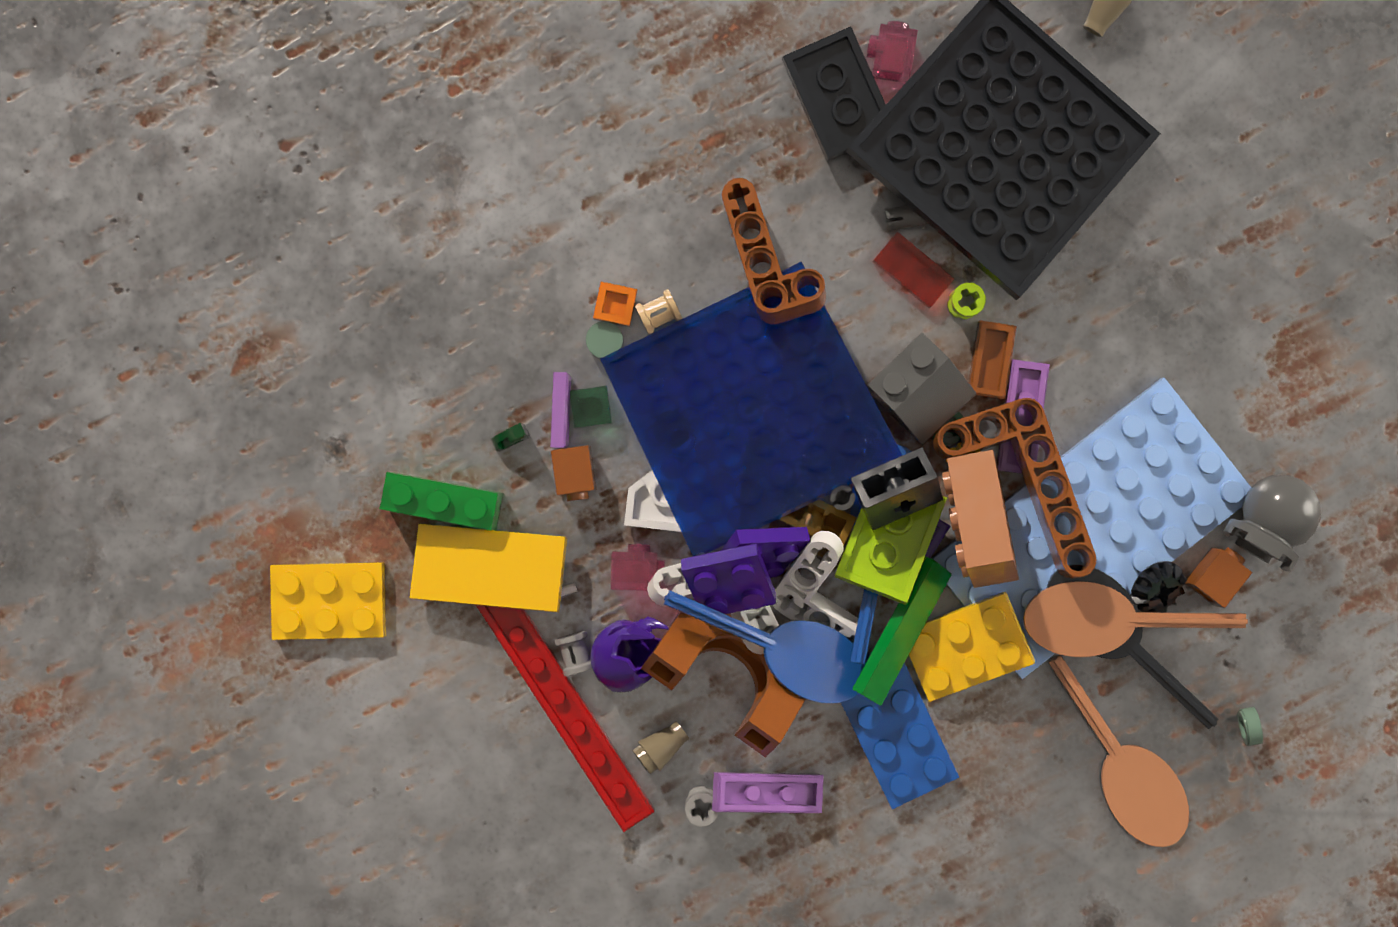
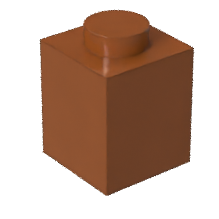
(574, 472)
(1219, 576)

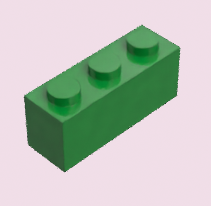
(441, 501)

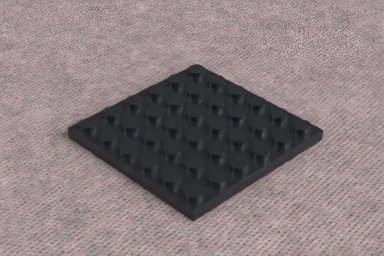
(1003, 143)

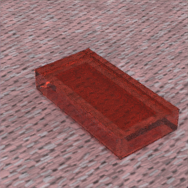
(913, 270)

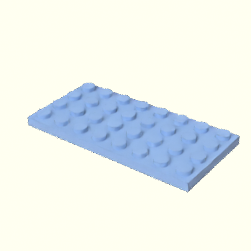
(1145, 490)

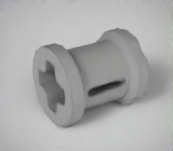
(574, 653)
(696, 816)

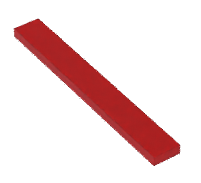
(569, 714)

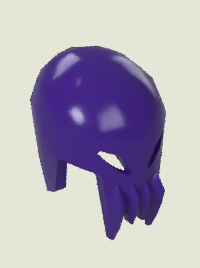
(622, 651)

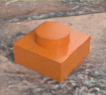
(615, 304)

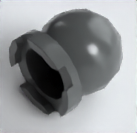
(1277, 517)

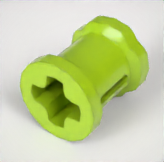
(975, 307)

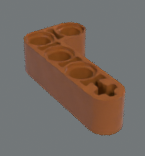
(762, 250)

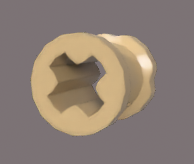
(653, 322)

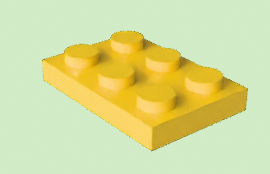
(328, 601)
(970, 647)

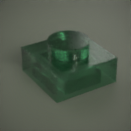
(590, 407)

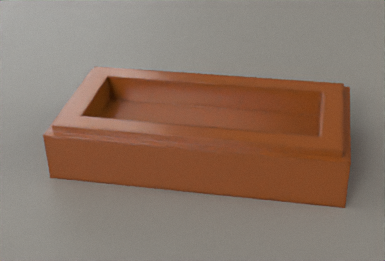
(992, 359)

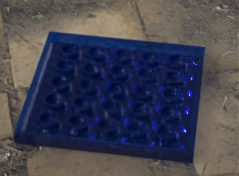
(747, 415)

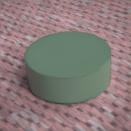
(604, 339)
(1250, 726)

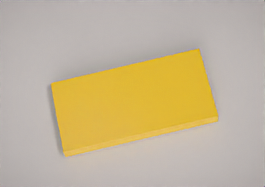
(488, 568)

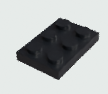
(835, 89)

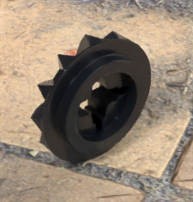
(1149, 584)

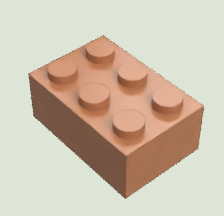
(980, 519)

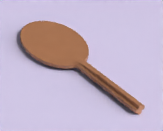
(1096, 619)
(1134, 781)

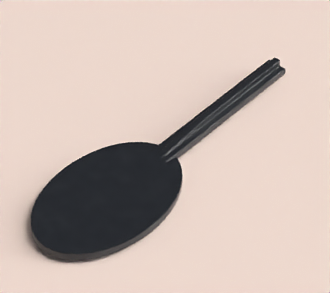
(1139, 654)

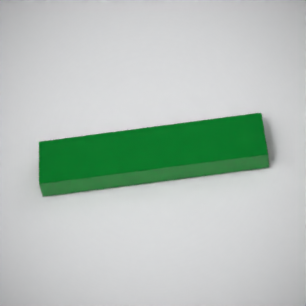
(902, 633)

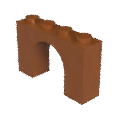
(773, 703)

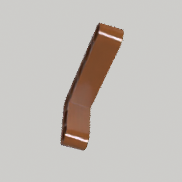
(1033, 473)

